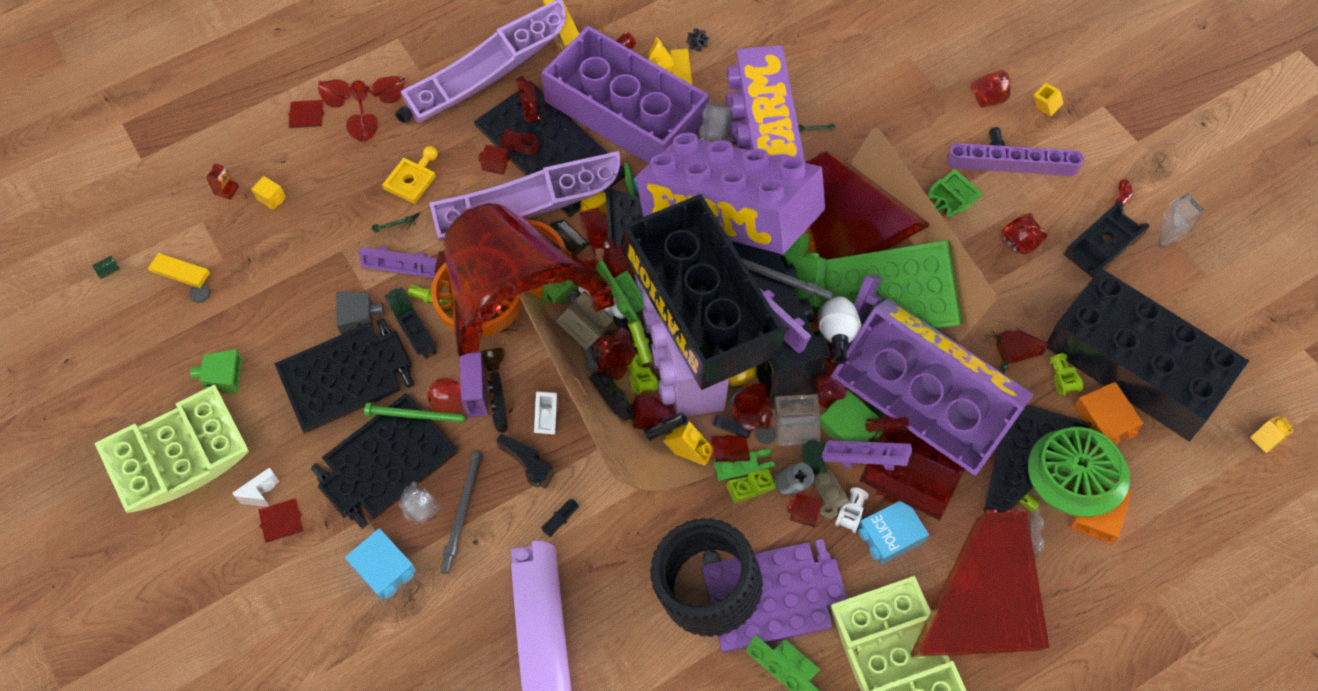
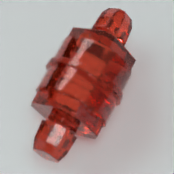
(615, 259)

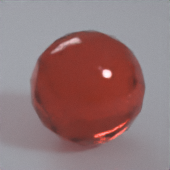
(444, 395)

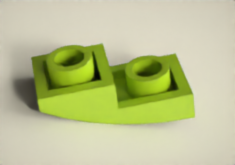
(751, 486)

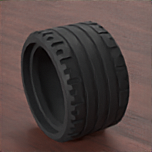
(688, 541)

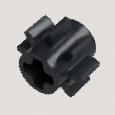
(697, 39)

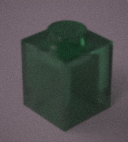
(812, 455)

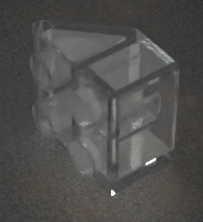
(716, 122)
(796, 419)

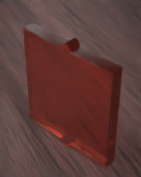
(306, 113)
(730, 448)
(280, 520)

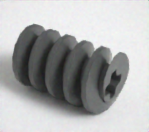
(794, 479)

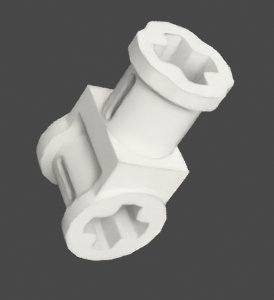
(851, 513)

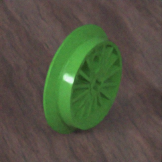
(1079, 468)

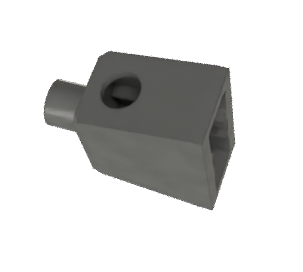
(355, 310)

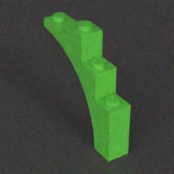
(808, 268)

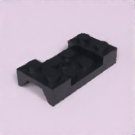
(1093, 252)

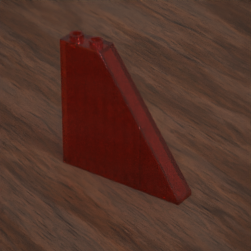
(858, 213)
(989, 595)

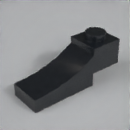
(537, 472)

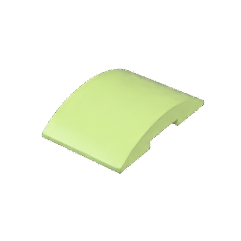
(172, 452)
(880, 634)

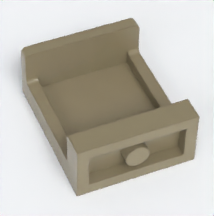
(583, 322)

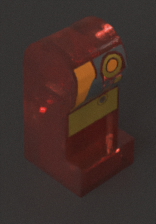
(221, 182)

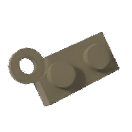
(830, 493)

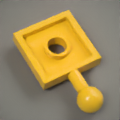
(406, 170)

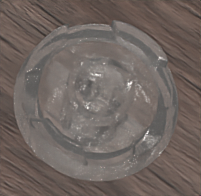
(418, 504)

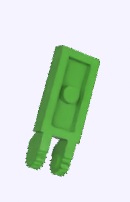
(729, 470)

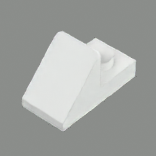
(546, 412)
(252, 491)

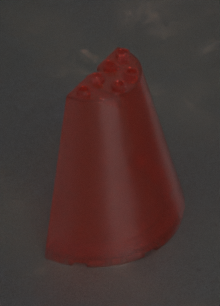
(499, 256)

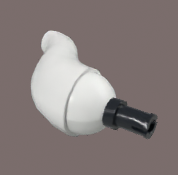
(839, 325)

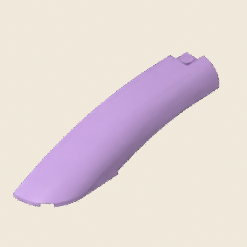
(486, 63)
(536, 193)
(539, 618)

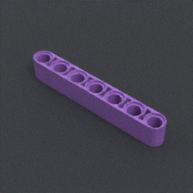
(1015, 159)

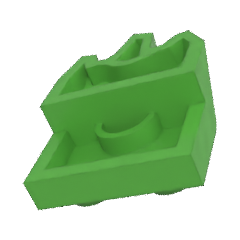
(954, 194)

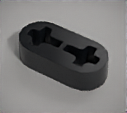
(731, 426)

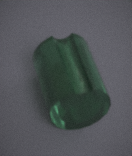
(106, 267)

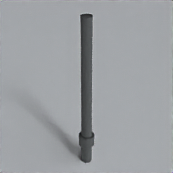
(809, 288)
(450, 550)

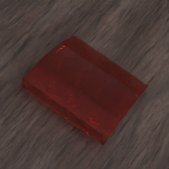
(922, 484)

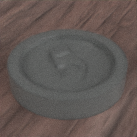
(199, 294)
(766, 435)

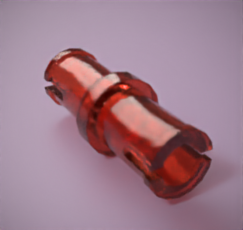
(887, 424)

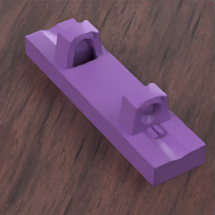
(397, 262)
(867, 296)
(795, 335)
(867, 453)

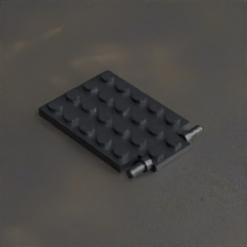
(344, 374)
(381, 461)

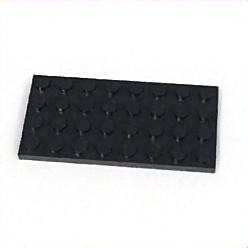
(556, 133)

